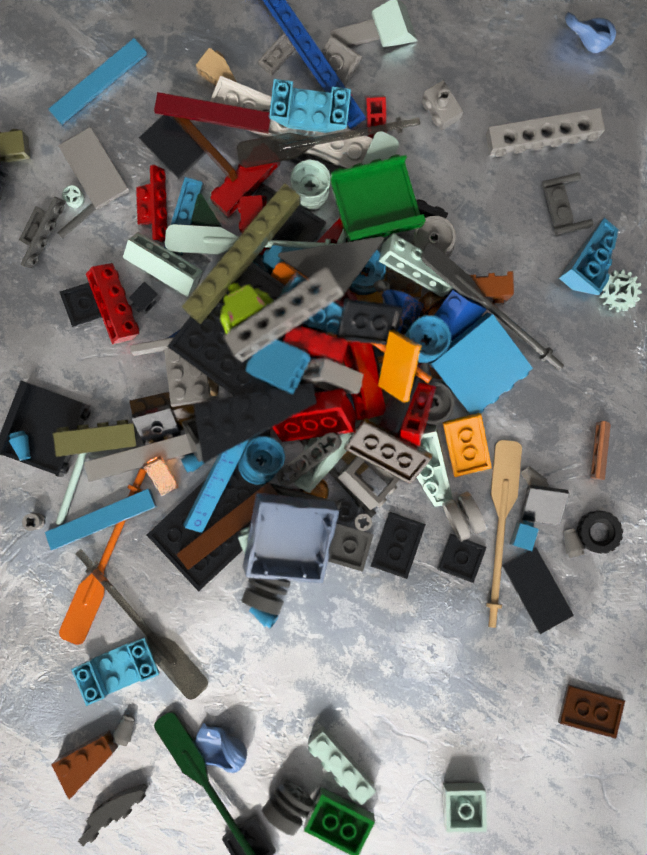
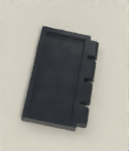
(300, 226)

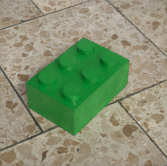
(339, 822)

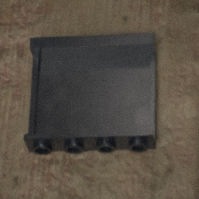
(39, 415)

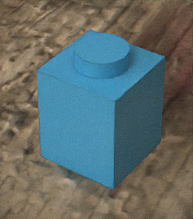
(524, 535)

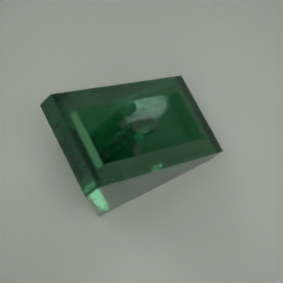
(203, 214)

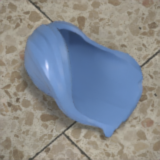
(595, 33)
(221, 748)

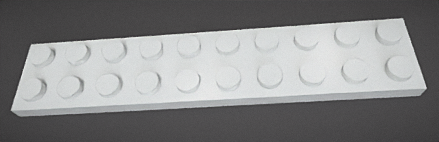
(338, 153)

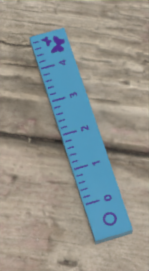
(213, 488)

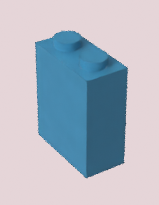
(279, 365)

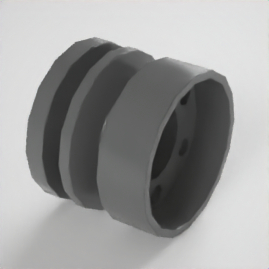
(265, 594)
(288, 807)

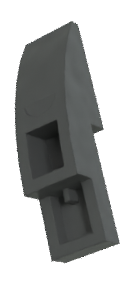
(112, 809)

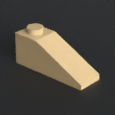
(212, 66)

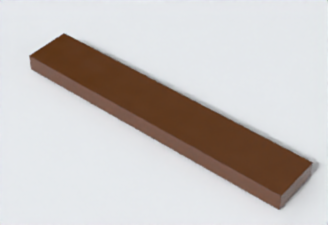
(207, 147)
(221, 530)

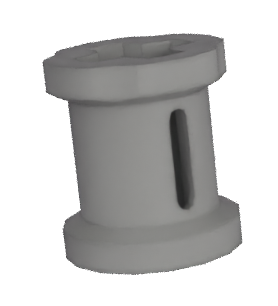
(27, 521)
(365, 527)

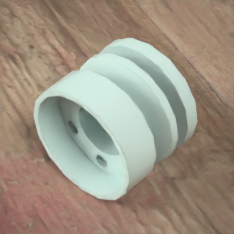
(314, 175)

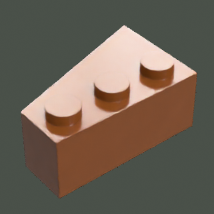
(495, 288)
(80, 764)

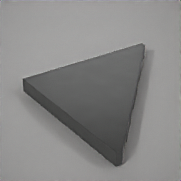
(342, 260)

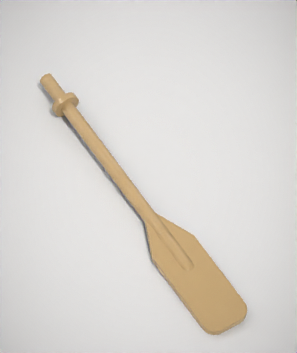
(503, 494)

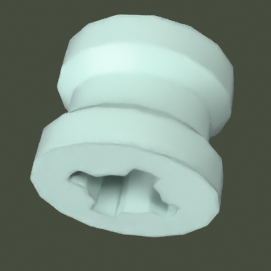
(70, 193)

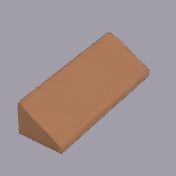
(600, 450)

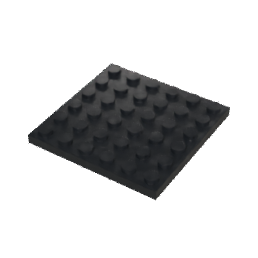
(208, 351)

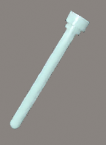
(70, 489)

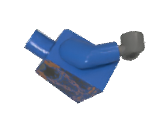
(411, 306)

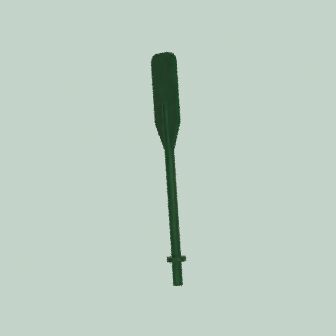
(193, 765)

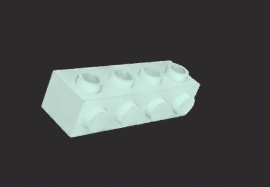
(407, 261)
(162, 264)
(339, 762)

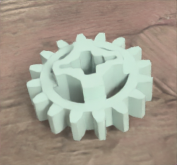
(626, 296)

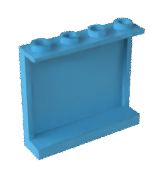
(481, 364)

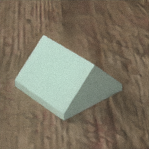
(393, 23)

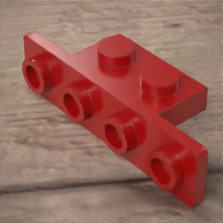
(152, 203)

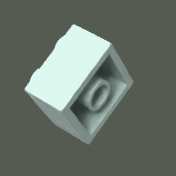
(464, 807)

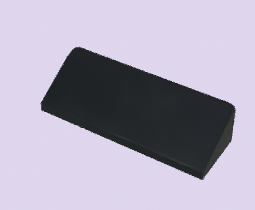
(396, 410)

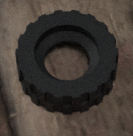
(613, 539)

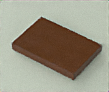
(591, 711)

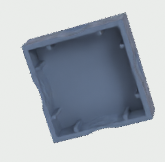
(289, 538)

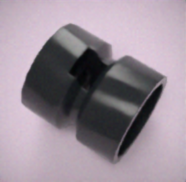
(348, 511)

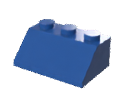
(459, 313)

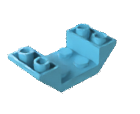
(309, 108)
(115, 670)

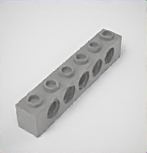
(590, 119)
(294, 314)

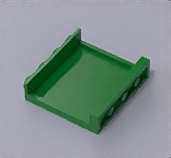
(376, 199)

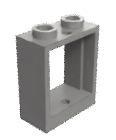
(332, 376)
(358, 488)

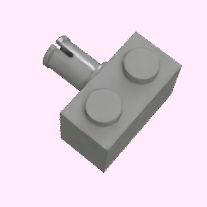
(442, 105)

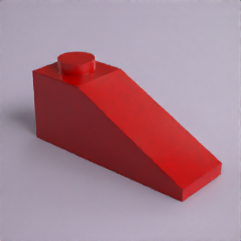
(375, 111)
(418, 414)

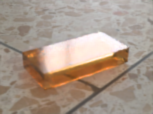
(160, 475)

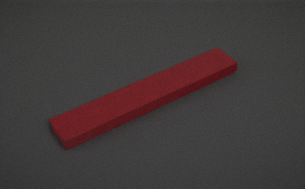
(212, 112)

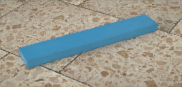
(97, 81)
(100, 519)

